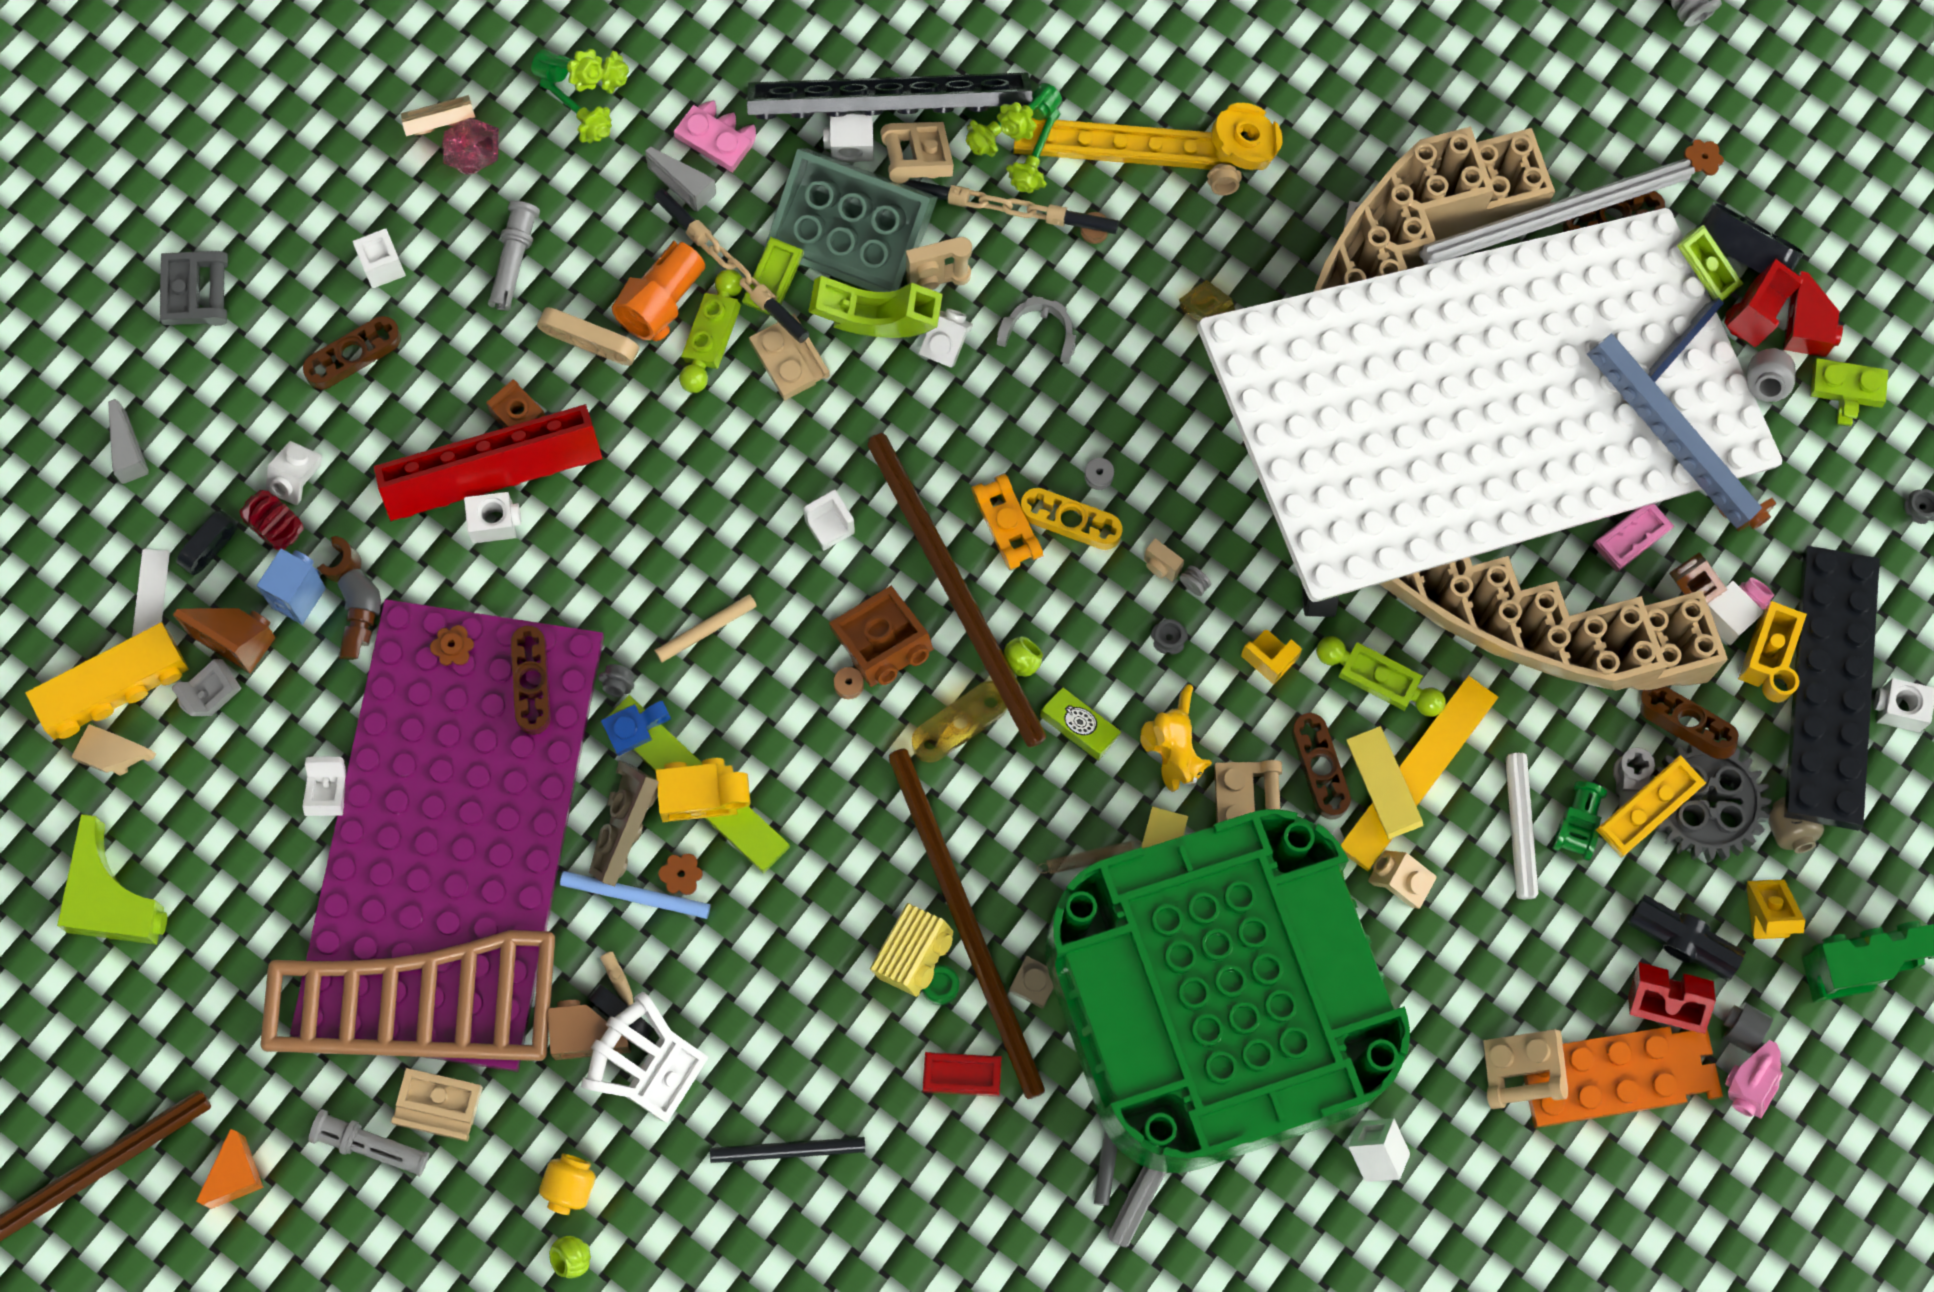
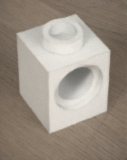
(850, 138)
(480, 506)
(1918, 697)

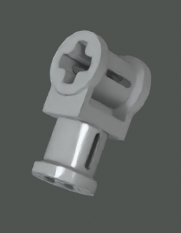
(1626, 781)

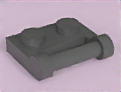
(182, 288)

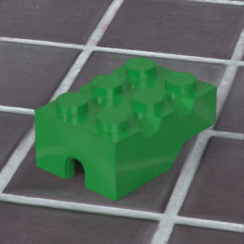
(1859, 964)

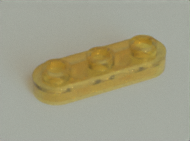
(942, 728)

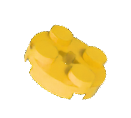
(1237, 150)

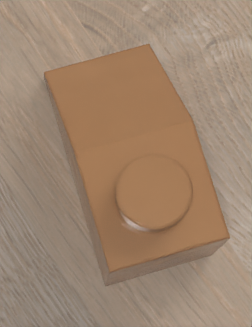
(575, 1029)

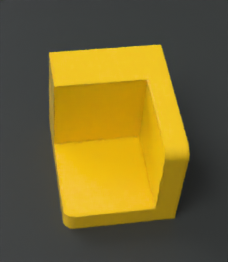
(1271, 656)

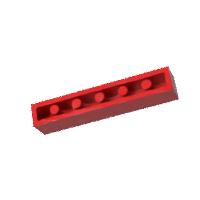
(487, 462)

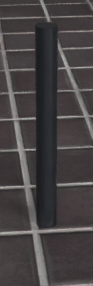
(787, 1150)

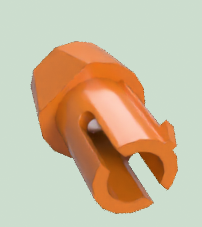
(649, 303)

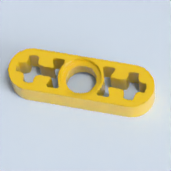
(1077, 533)

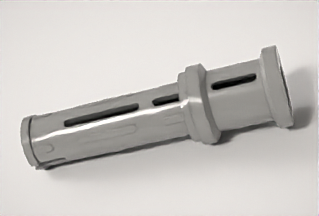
(515, 239)
(351, 1138)

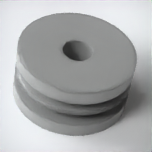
(1102, 466)
(1195, 580)

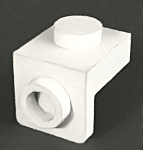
(946, 340)
(291, 471)
(324, 786)

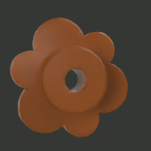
(1704, 156)
(459, 652)
(687, 864)

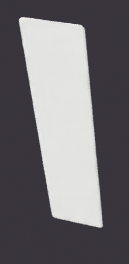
(151, 589)

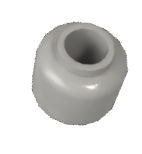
(1771, 375)

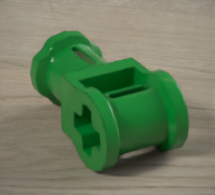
(1579, 824)

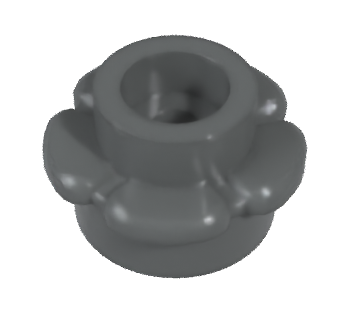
(1912, 507)
(1173, 628)
(617, 680)

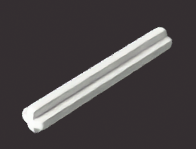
(1521, 826)

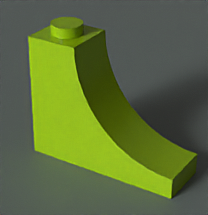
(97, 902)

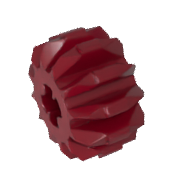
(271, 520)

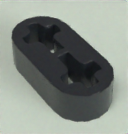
(207, 542)
(611, 1005)

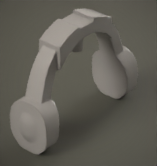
(1046, 307)

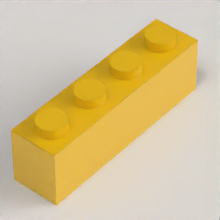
(107, 682)

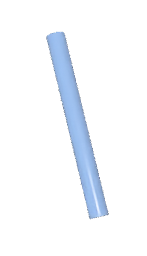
(636, 895)

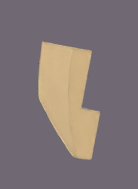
(109, 751)

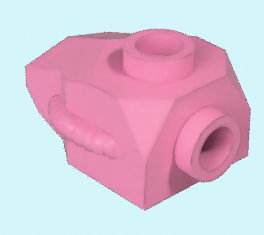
(1756, 1081)

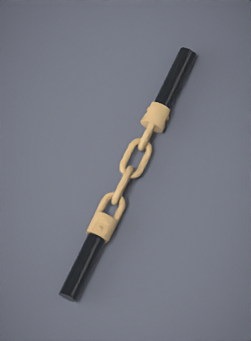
(1054, 214)
(760, 295)

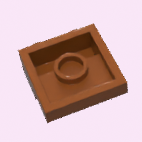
(882, 637)

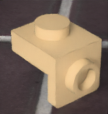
(1403, 877)

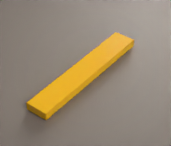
(1124, 144)
(1424, 765)

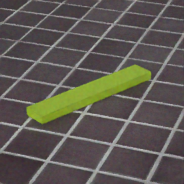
(745, 830)

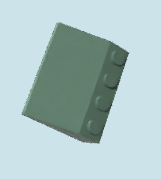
(851, 221)

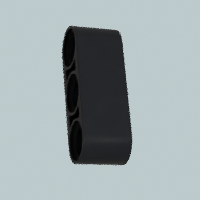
(1748, 241)

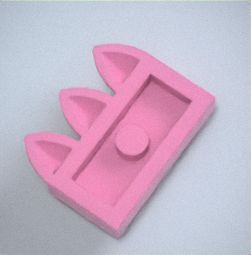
(714, 136)

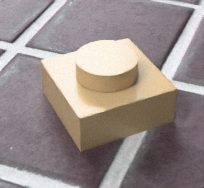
(1163, 561)

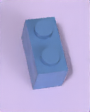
(292, 585)

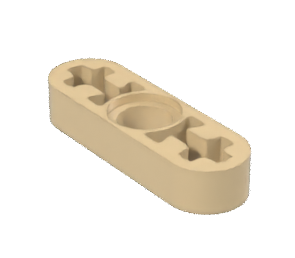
(588, 336)

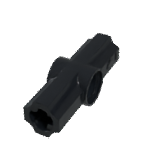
(1686, 938)

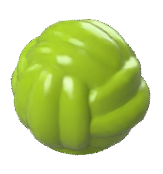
(1023, 656)
(570, 1257)

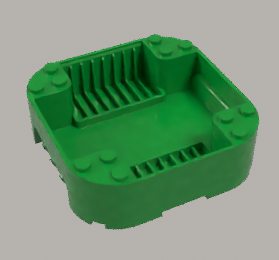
(1223, 991)

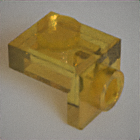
(1206, 301)

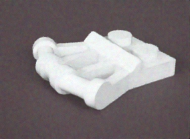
(664, 1074)

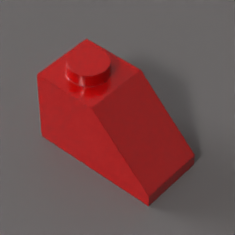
(1812, 320)

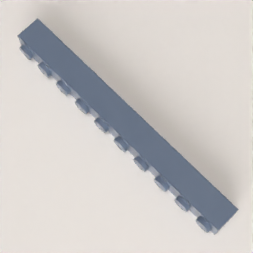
(1674, 431)

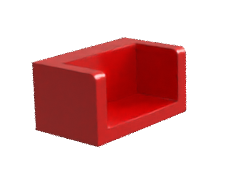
(1762, 302)

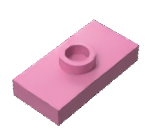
(1633, 536)

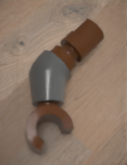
(361, 598)

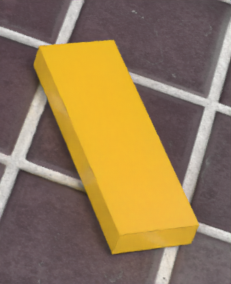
(1650, 806)

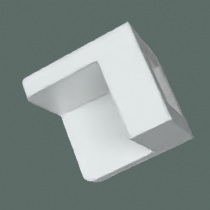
(379, 258)
(829, 520)
(1733, 613)
(1379, 1150)

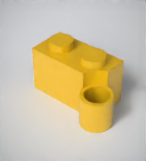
(1773, 650)
(701, 790)

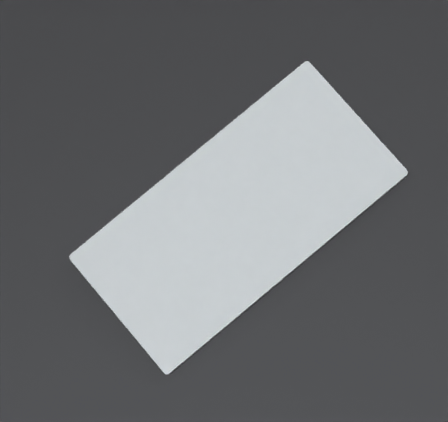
(1463, 405)

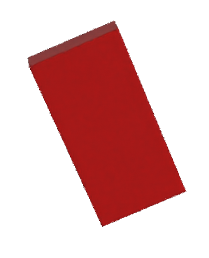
(962, 1074)

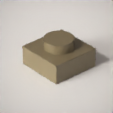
(1032, 982)

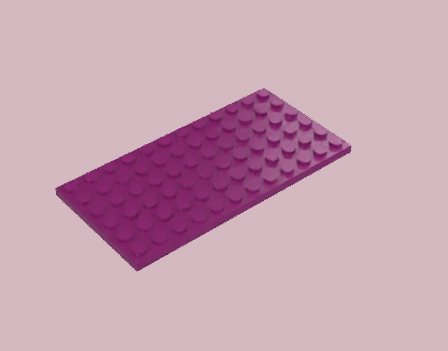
(450, 819)

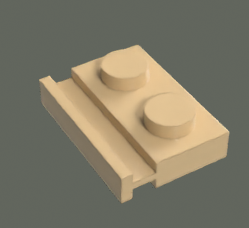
(437, 115)
(789, 363)
(436, 1104)

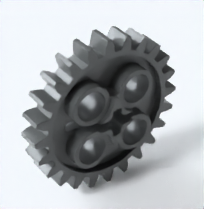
(1711, 833)

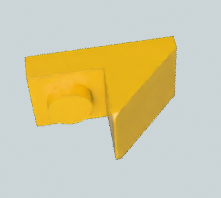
(1773, 910)

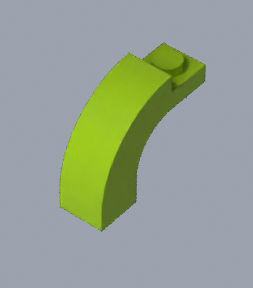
(877, 314)

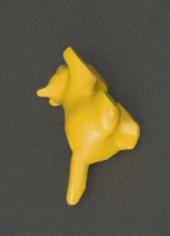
(1172, 738)

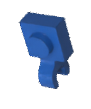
(630, 728)

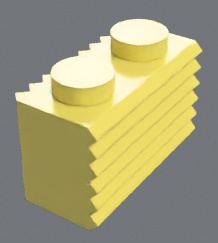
(912, 950)

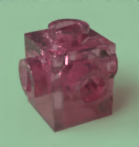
(470, 146)

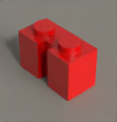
(1669, 1001)

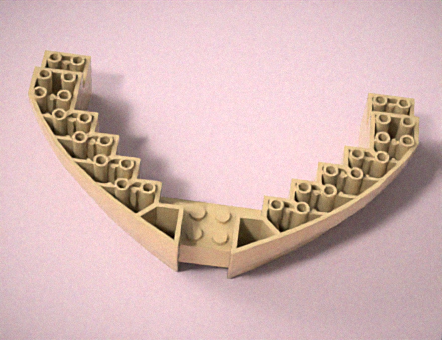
(1429, 195)

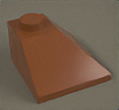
(229, 633)

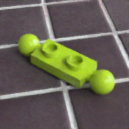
(711, 331)
(1380, 676)

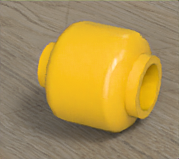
(567, 1184)

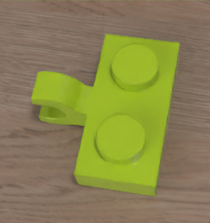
(1850, 386)

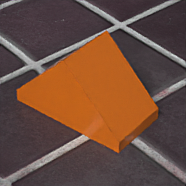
(231, 1174)

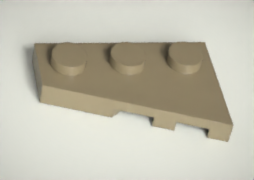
(627, 811)

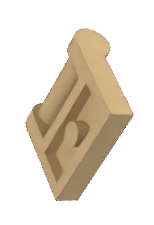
(928, 147)
(927, 263)
(1236, 788)
(1525, 1056)

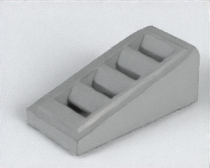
(688, 183)
(125, 450)

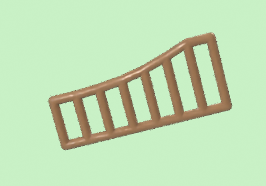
(429, 964)

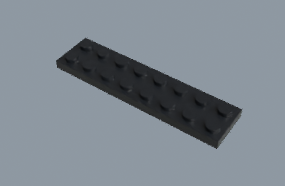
(888, 93)
(1834, 689)

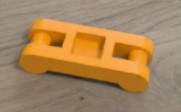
(1007, 521)

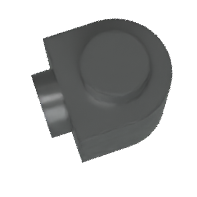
(1746, 1027)

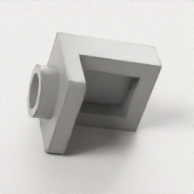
(207, 690)

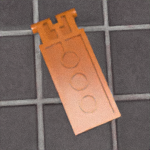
(1628, 1075)

